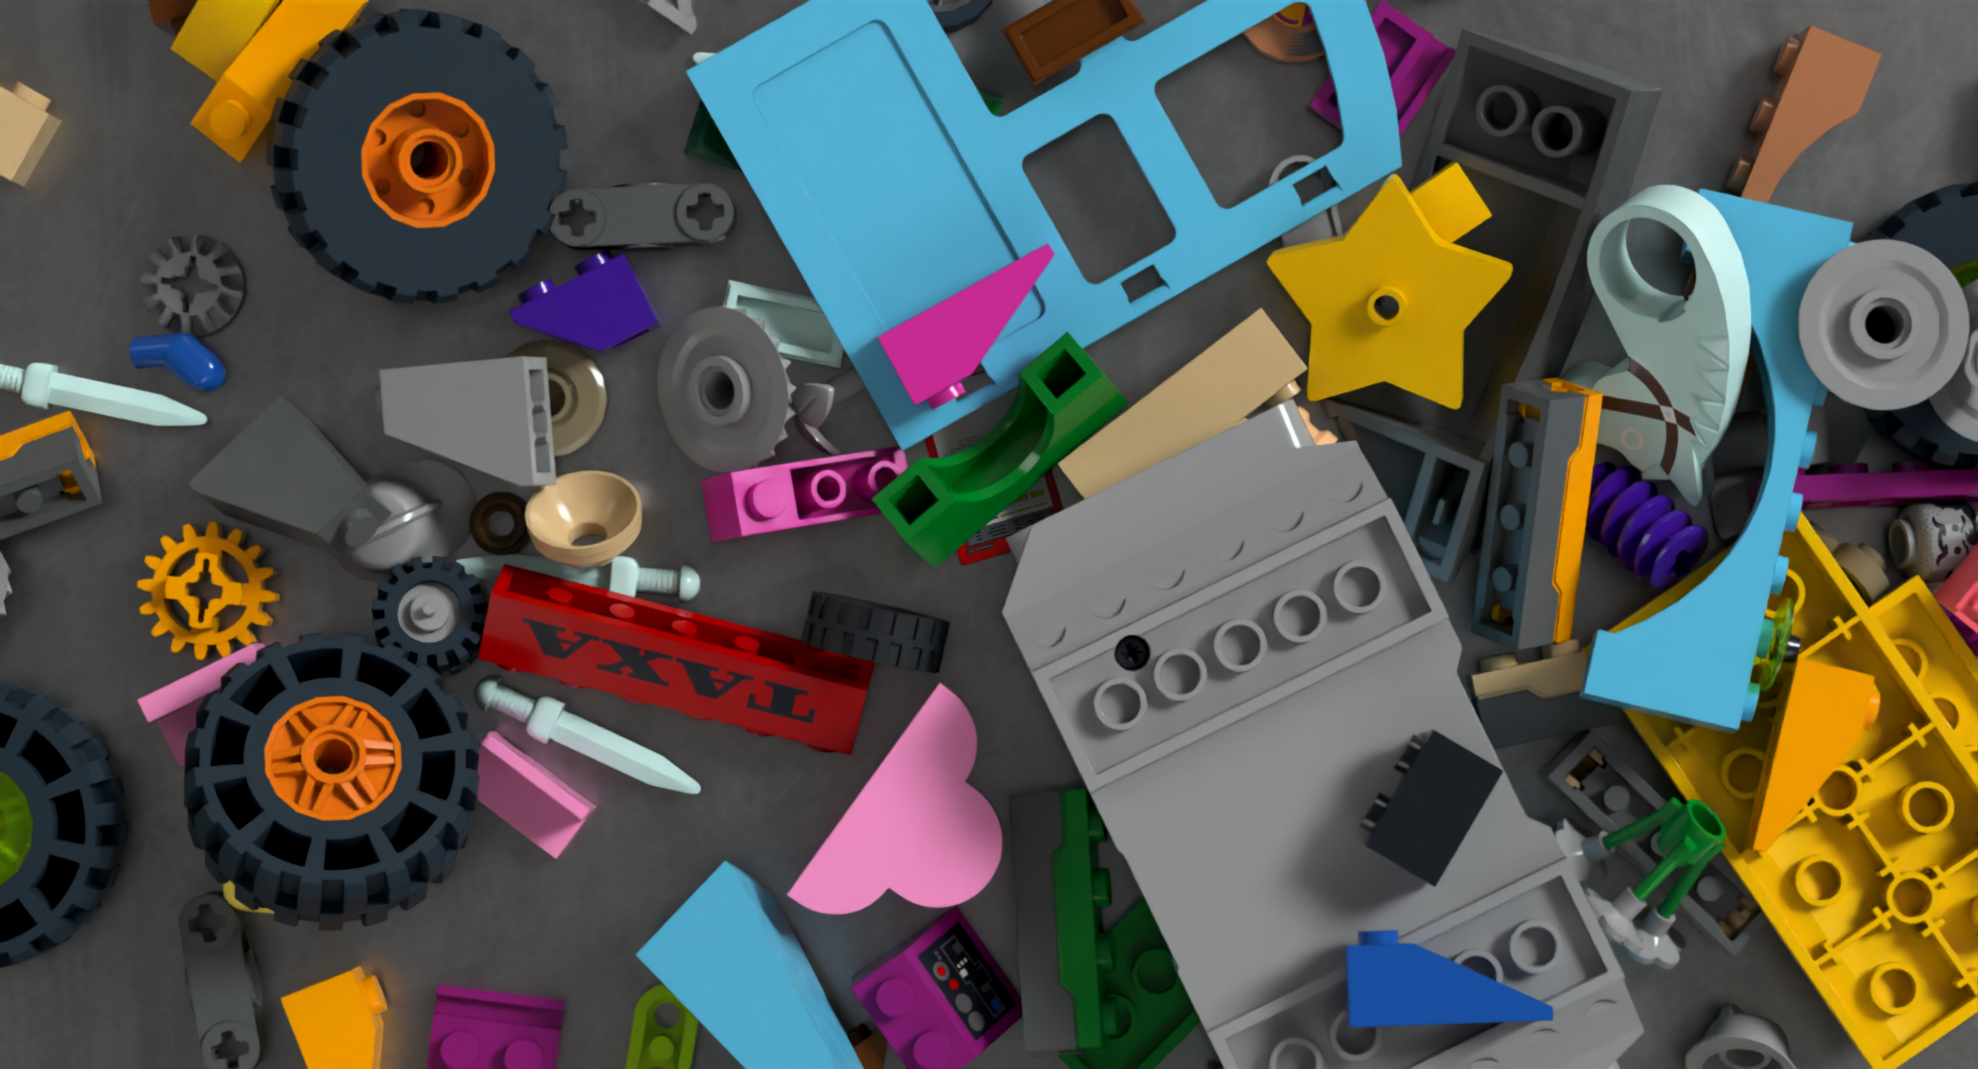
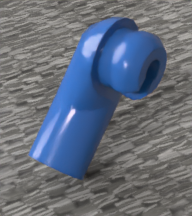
(183, 356)

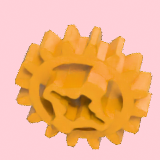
(207, 621)

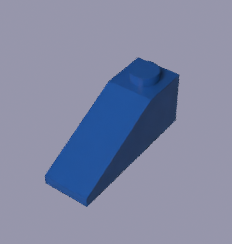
(1414, 986)

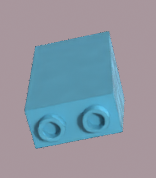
(747, 977)

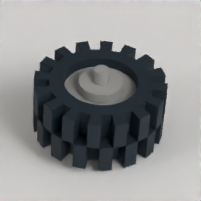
(431, 614)

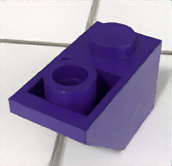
(594, 310)

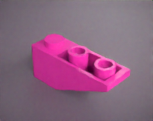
(798, 493)

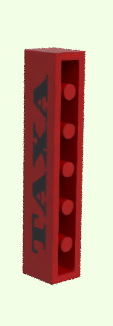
(675, 659)

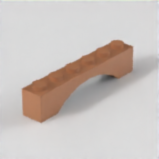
(1818, 90)

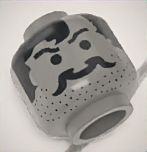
(1933, 538)

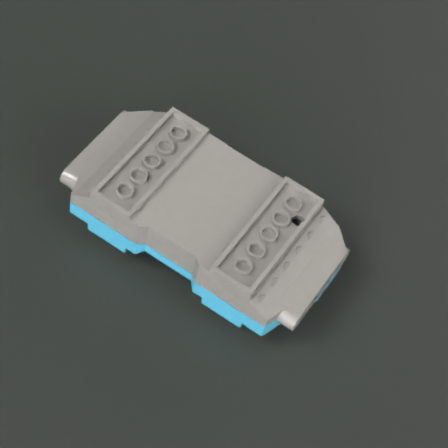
(1235, 685)

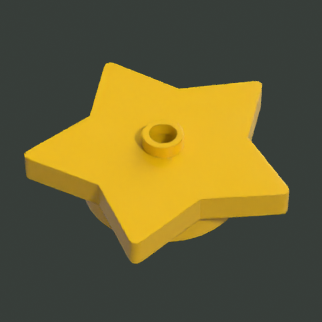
(1393, 255)

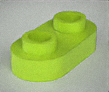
(659, 1044)

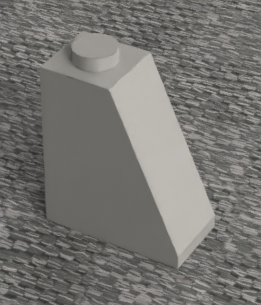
(475, 413)

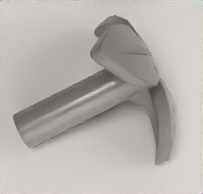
(814, 401)

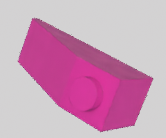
(953, 336)

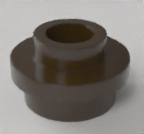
(481, 523)

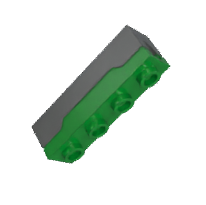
(1062, 923)

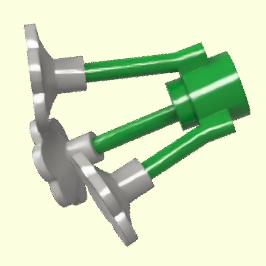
(1688, 835)

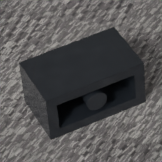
(1430, 806)

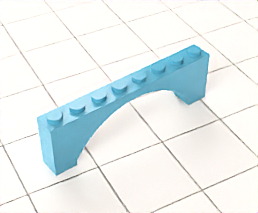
(1701, 651)

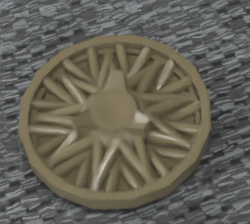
(575, 393)

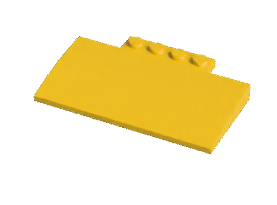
(1883, 859)

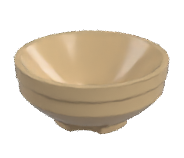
(583, 506)

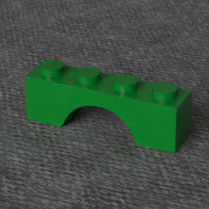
(951, 498)

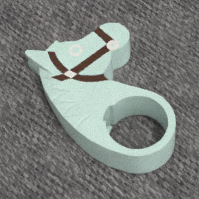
(1684, 357)

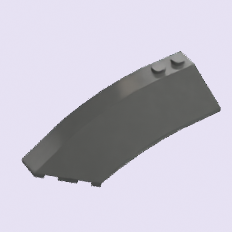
(1550, 158)

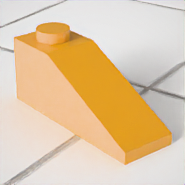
(243, 99)
(1811, 733)
(339, 1021)

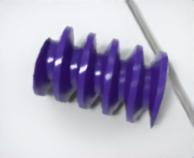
(1642, 527)

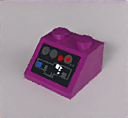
(939, 995)

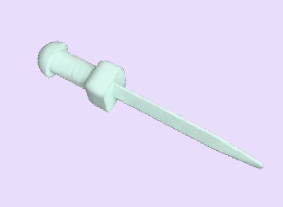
(43, 385)
(618, 576)
(549, 720)

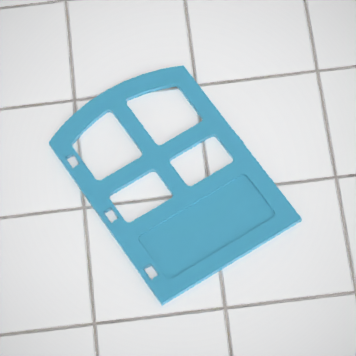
(912, 190)

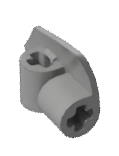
(1742, 455)

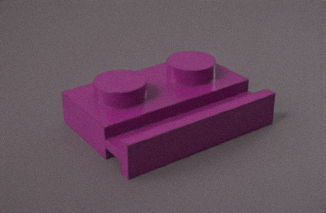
(1412, 60)
(494, 1029)

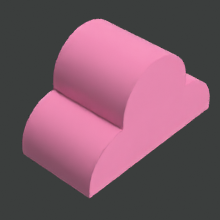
(913, 823)

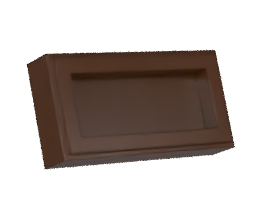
(1067, 32)

